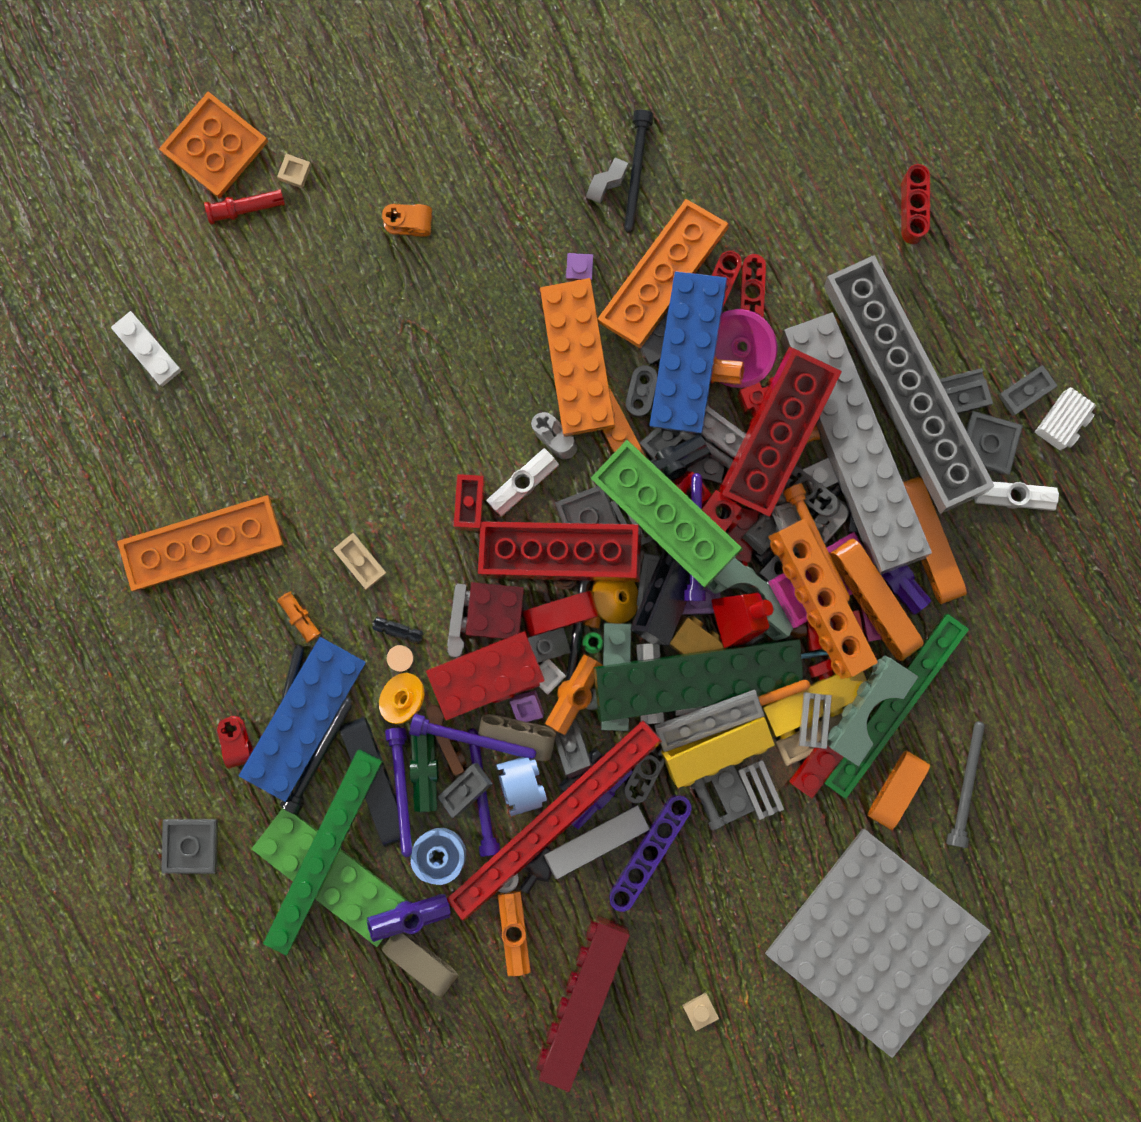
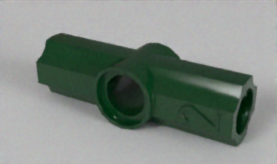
(424, 773)

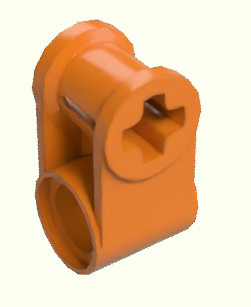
(411, 219)

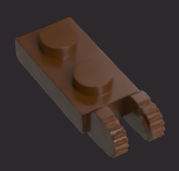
(455, 759)

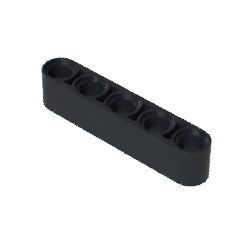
(381, 795)

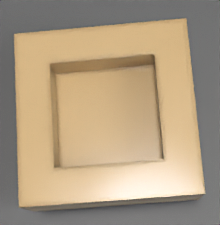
(294, 171)
(700, 1011)

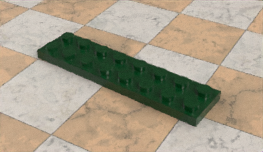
(695, 678)

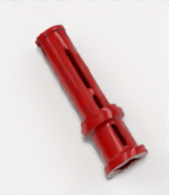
(232, 208)

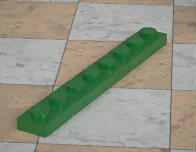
(893, 710)
(322, 852)

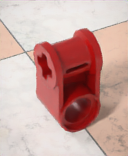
(236, 745)

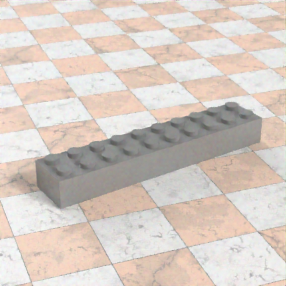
(908, 385)
(861, 453)

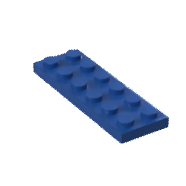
(688, 352)
(302, 719)

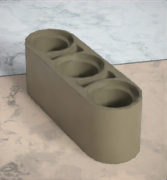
(519, 733)
(420, 963)

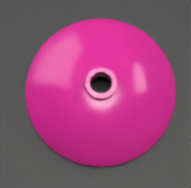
(761, 342)

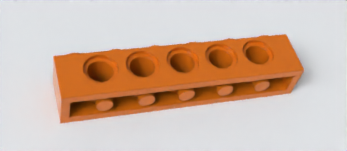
(835, 605)

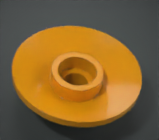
(608, 603)
(401, 698)

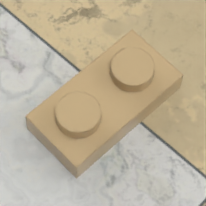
(359, 561)

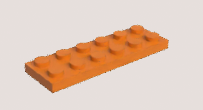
(648, 289)
(577, 357)
(200, 543)

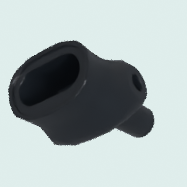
(537, 870)

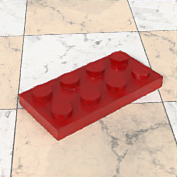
(485, 675)

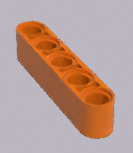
(940, 564)
(876, 599)

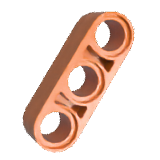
(898, 790)

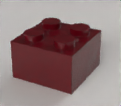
(494, 610)

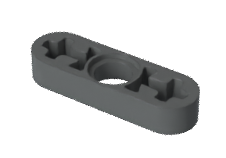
(826, 494)
(634, 781)

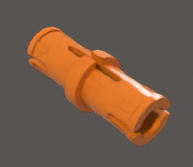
(298, 617)

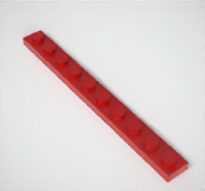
(554, 820)

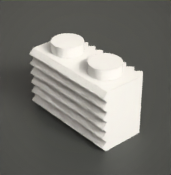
(1065, 419)

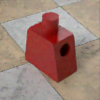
(741, 618)

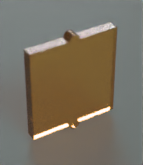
(775, 766)

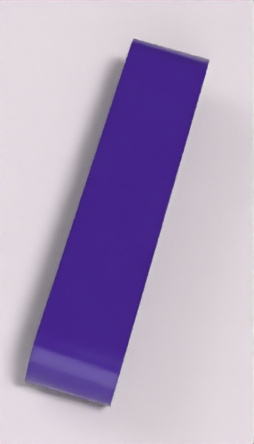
(648, 866)

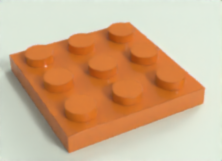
(213, 145)

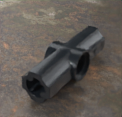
(675, 460)

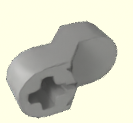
(607, 180)
(545, 427)
(836, 521)

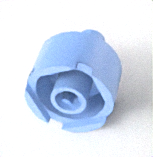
(520, 785)
(436, 871)

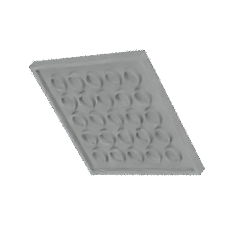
(877, 942)

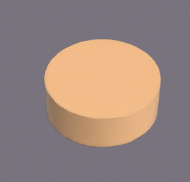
(400, 658)

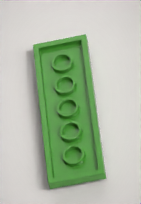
(666, 513)
(349, 887)

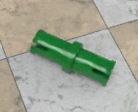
(596, 636)

